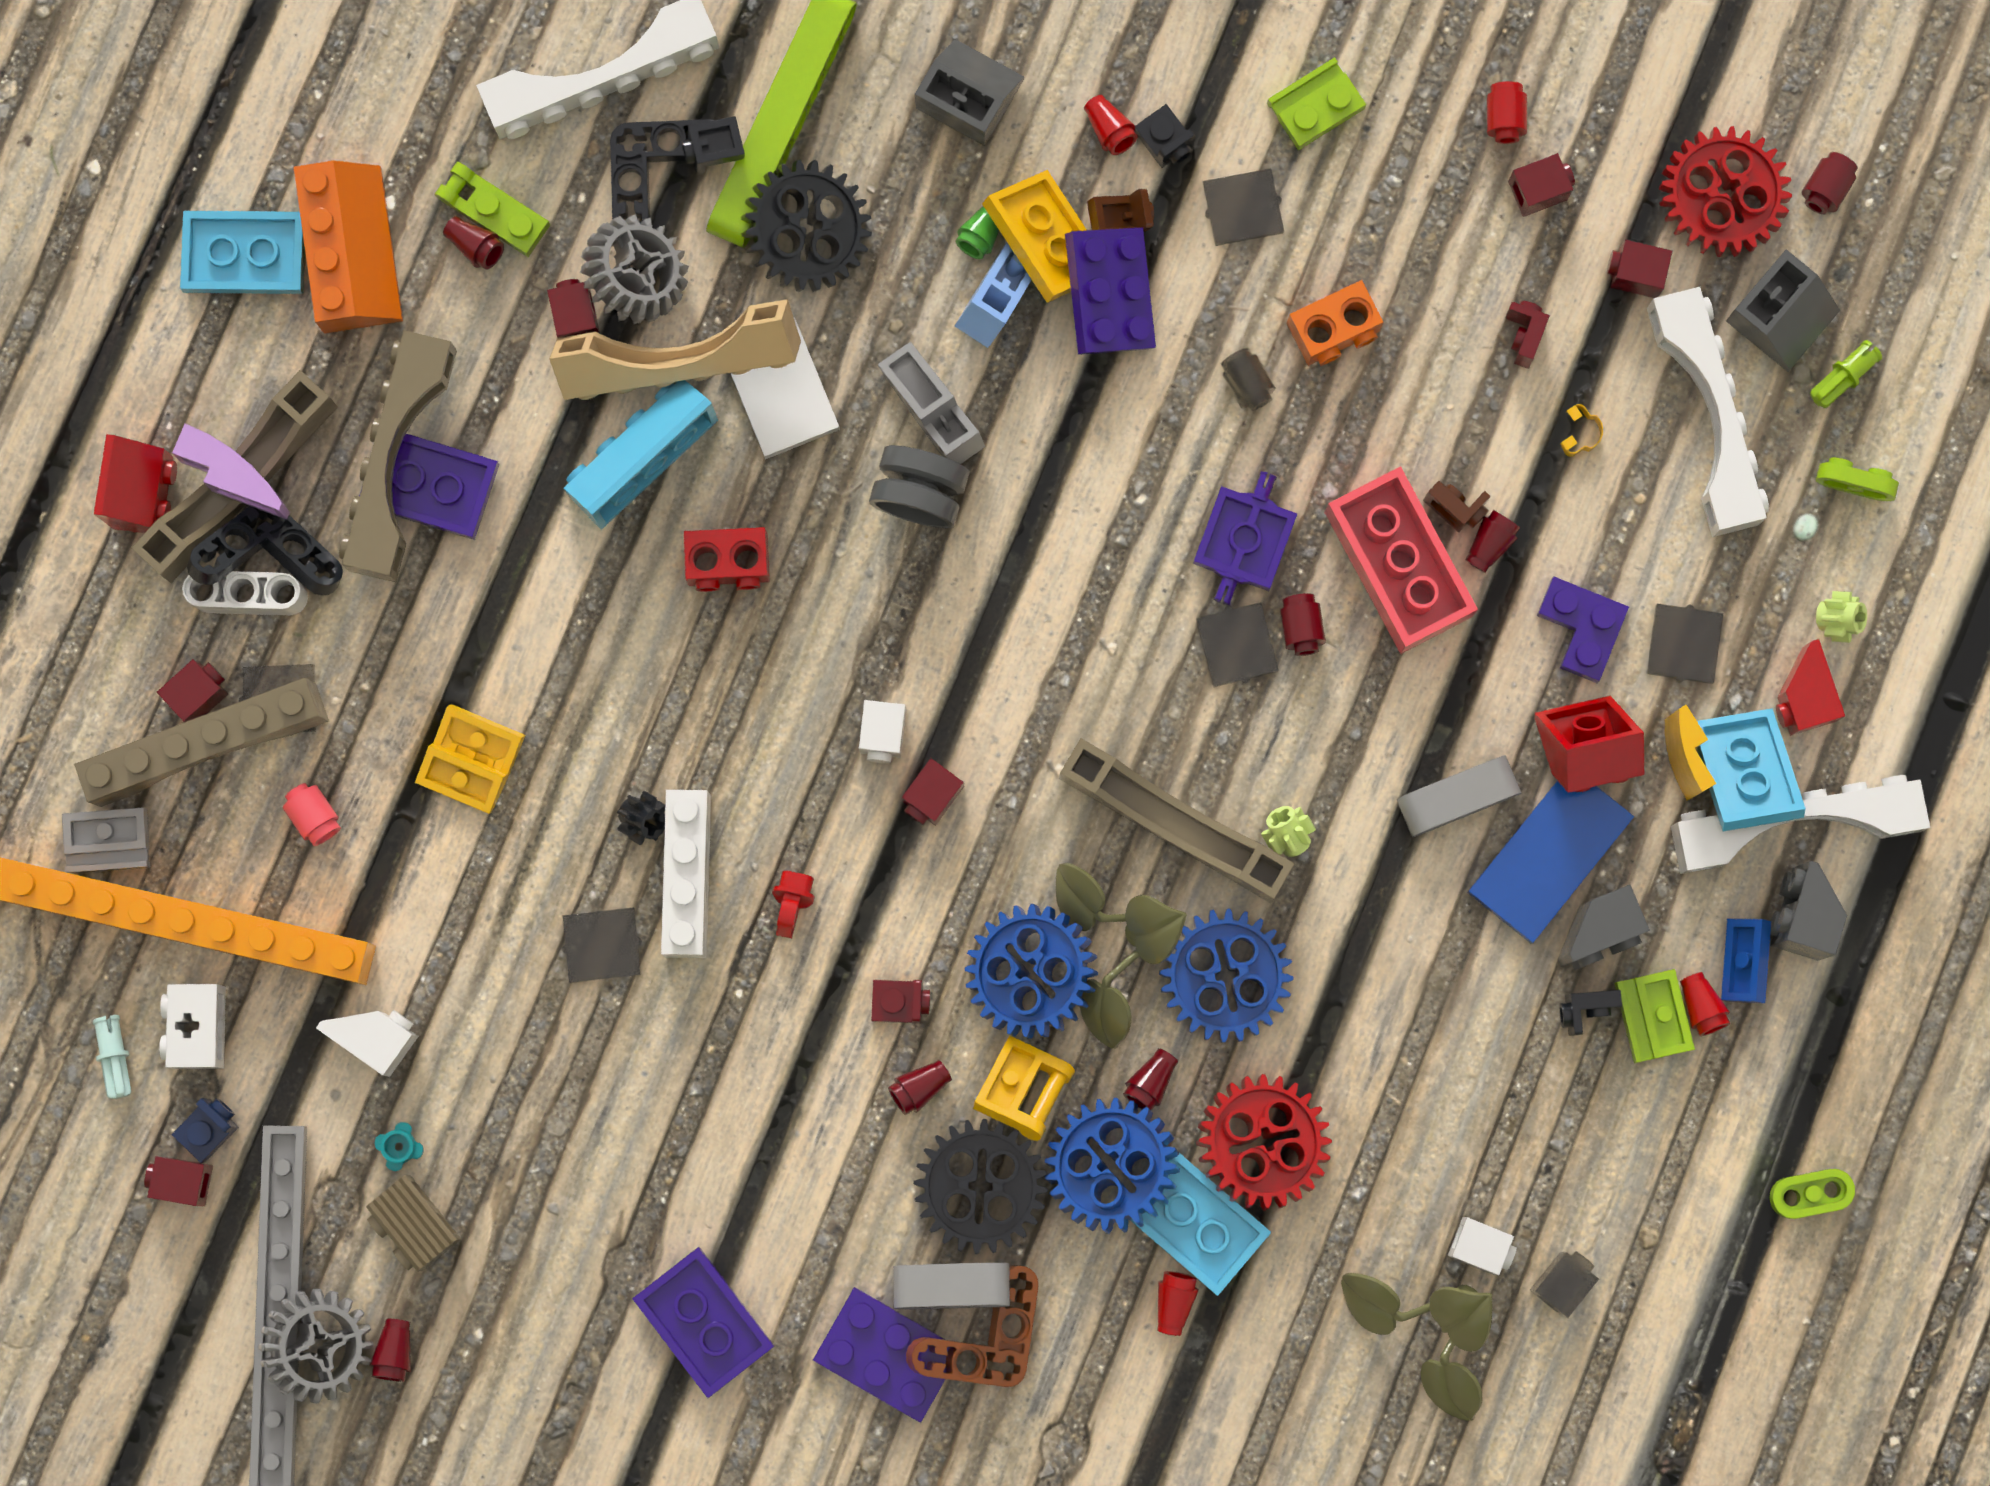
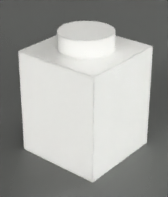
(882, 730)
(1482, 1246)

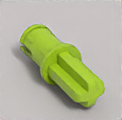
(1845, 374)

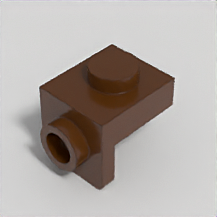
(1121, 211)

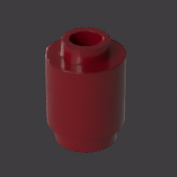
(1829, 183)
(1302, 624)

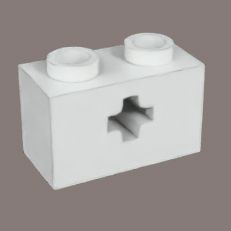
(204, 1046)

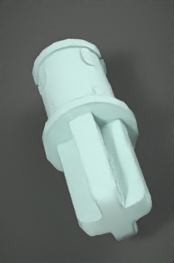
(112, 1056)

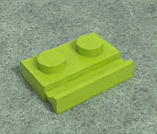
(1316, 103)
(1654, 1016)

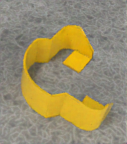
(1570, 441)

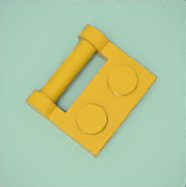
(1011, 1081)

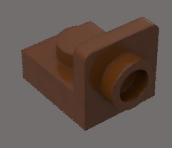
(1450, 505)

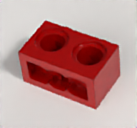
(727, 546)

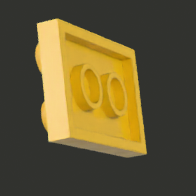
(1034, 224)

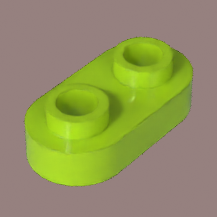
(1872, 484)
(1811, 1193)

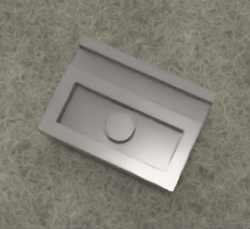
(106, 840)

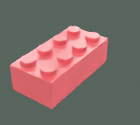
(1400, 560)

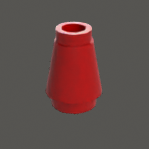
(1111, 127)
(1704, 1006)
(1175, 1301)

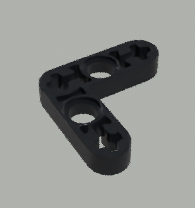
(639, 159)
(271, 539)

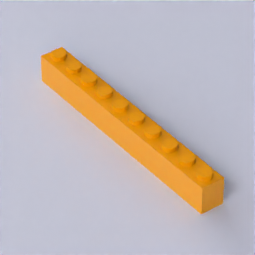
(185, 921)

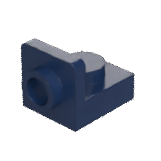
(206, 1128)

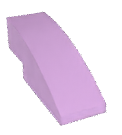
(227, 471)

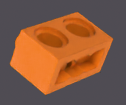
(1329, 315)

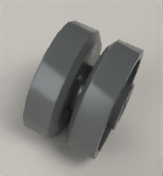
(919, 486)

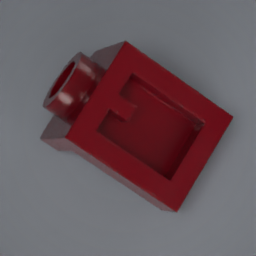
(1528, 339)
(899, 1001)

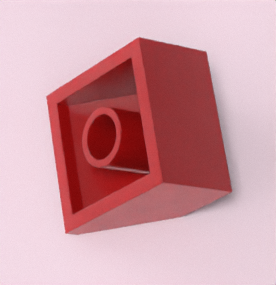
(133, 484)
(1591, 744)

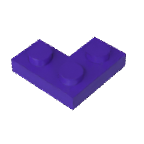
(1594, 623)

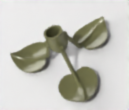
(1149, 927)
(1458, 1312)

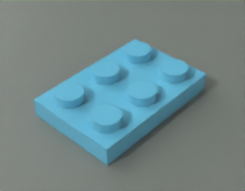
(242, 252)
(1750, 770)
(1203, 1228)

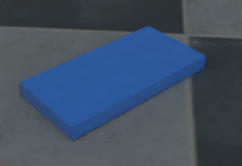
(1549, 857)

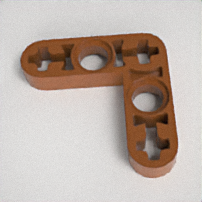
(998, 1345)

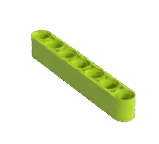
(782, 112)

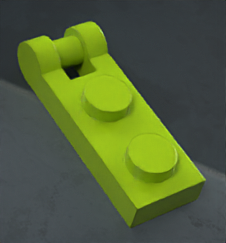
(493, 210)

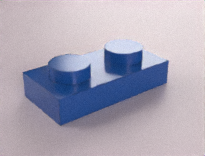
(1746, 960)

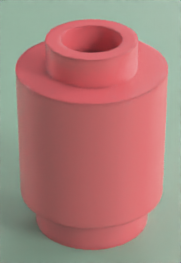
(311, 814)

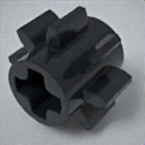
(642, 817)

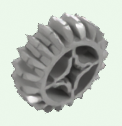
(628, 289)
(323, 1360)

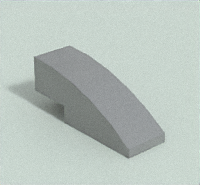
(931, 404)

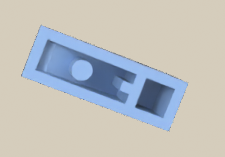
(994, 298)

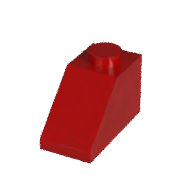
(1809, 693)

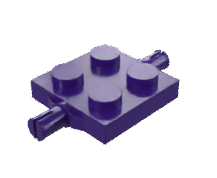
(1245, 538)

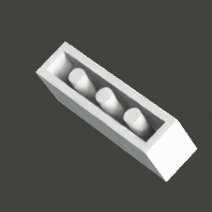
(686, 874)

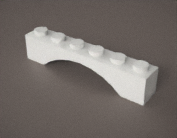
(523, 100)
(1686, 334)
(1881, 811)

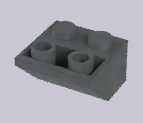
(967, 91)
(1785, 311)
(1810, 914)
(1604, 923)

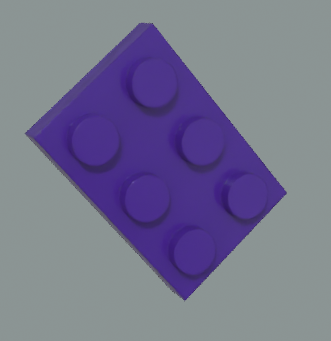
(1110, 290)
(441, 486)
(703, 1322)
(870, 1351)

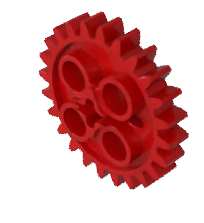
(1758, 179)
(1275, 1176)

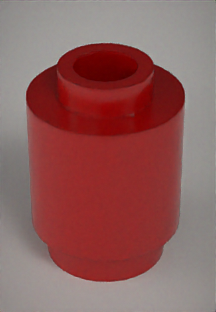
(1507, 112)

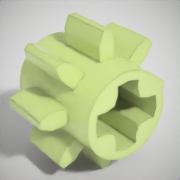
(1841, 616)
(1288, 831)

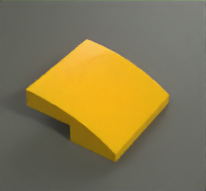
(1681, 738)
(470, 758)

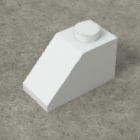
(373, 1038)

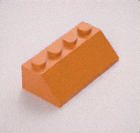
(348, 245)

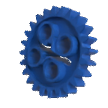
(1056, 945)
(1264, 968)
(1084, 1189)

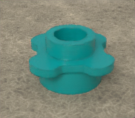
(387, 1142)

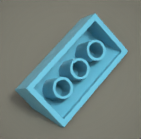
(641, 452)

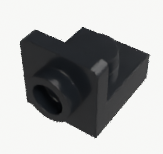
(1165, 137)
(713, 144)
(1595, 1003)

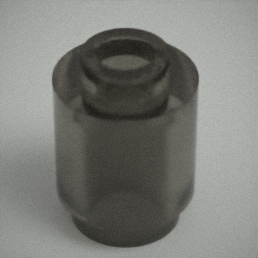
(1248, 379)

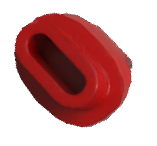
(792, 894)

